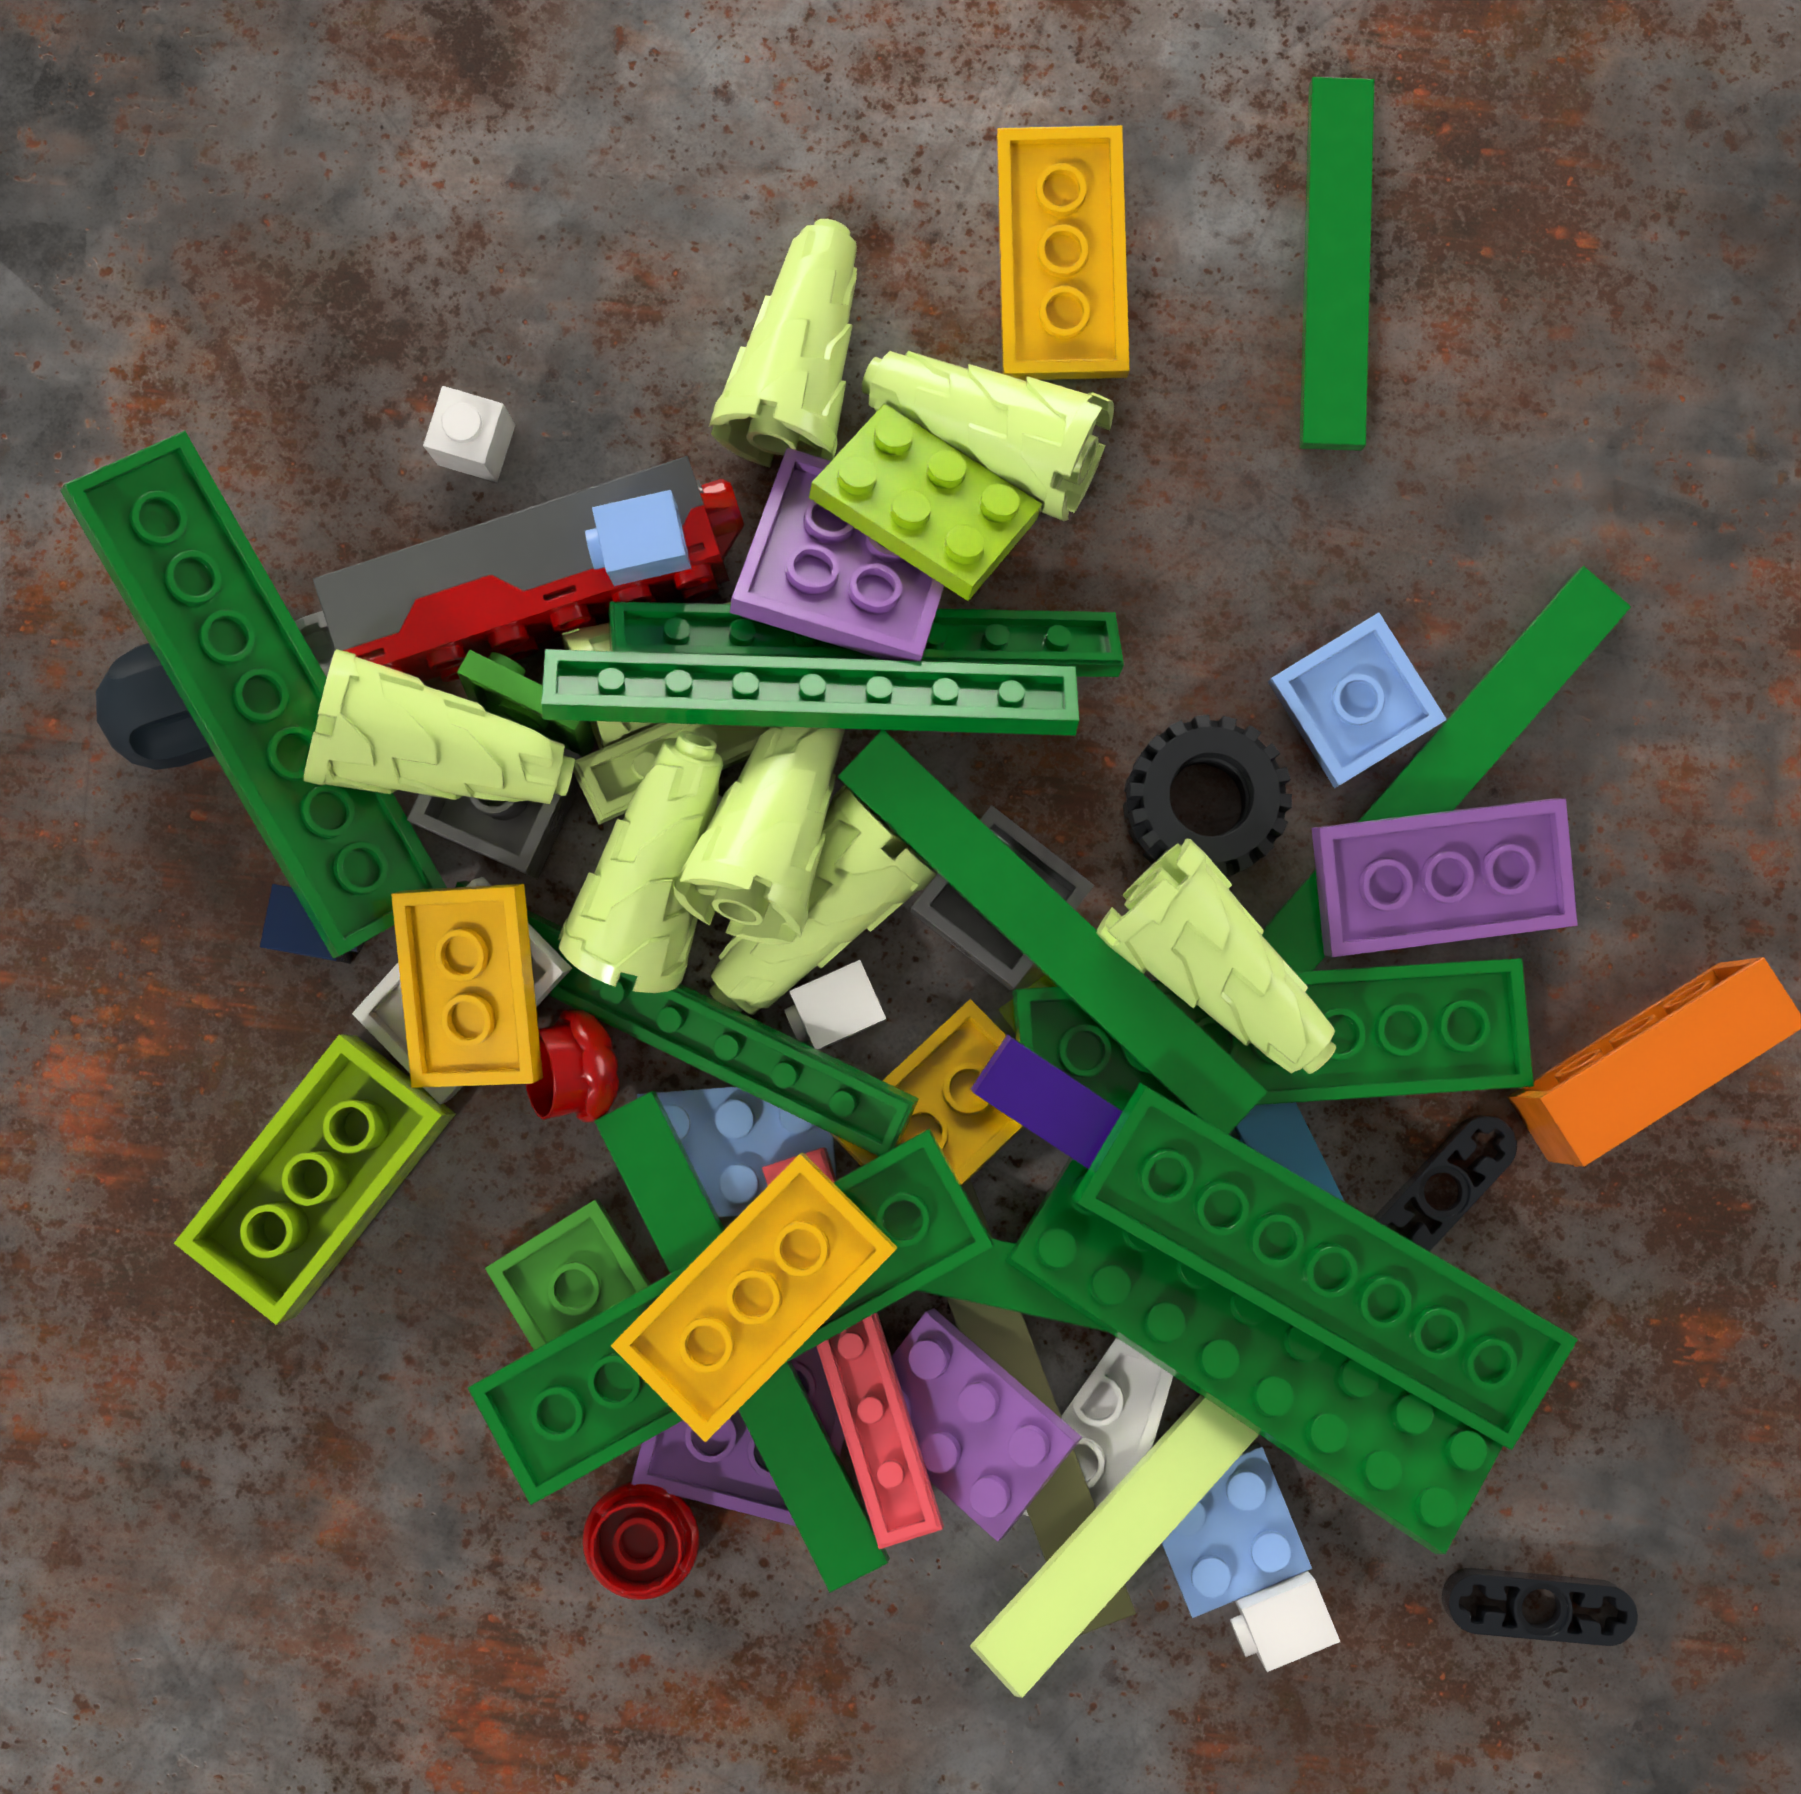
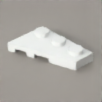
(1116, 1416)

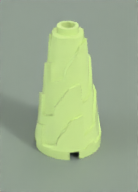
(790, 373)
(1014, 427)
(396, 734)
(765, 838)
(857, 885)
(629, 907)
(1214, 956)

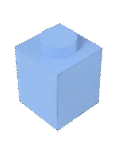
(638, 538)

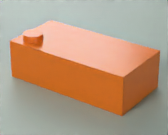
(1656, 1061)

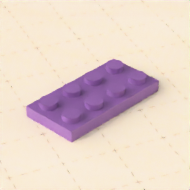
(1444, 877)

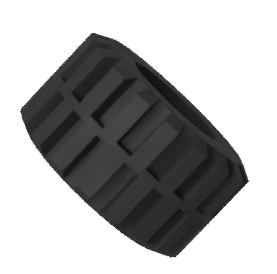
(1238, 755)

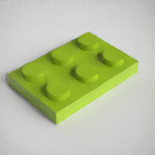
(925, 501)

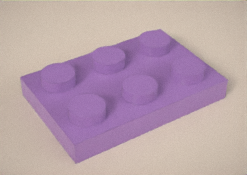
(977, 1426)

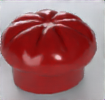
(576, 1069)
(640, 1541)

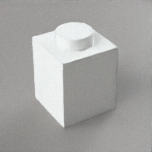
(469, 434)
(834, 1007)
(1284, 1622)

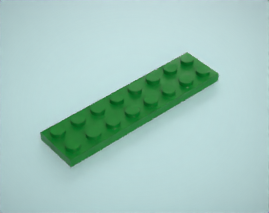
(246, 683)
(1392, 1035)
(1323, 1266)
(1293, 1390)
(585, 1405)

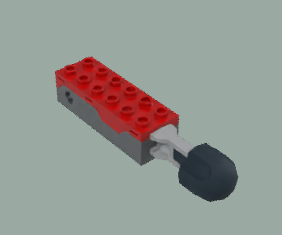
(431, 603)

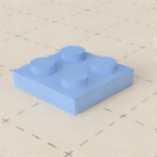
(1356, 700)
(1235, 1538)

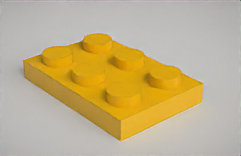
(467, 986)
(941, 1078)

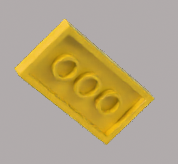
(1062, 252)
(754, 1296)

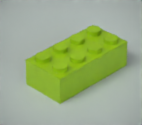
(314, 1179)

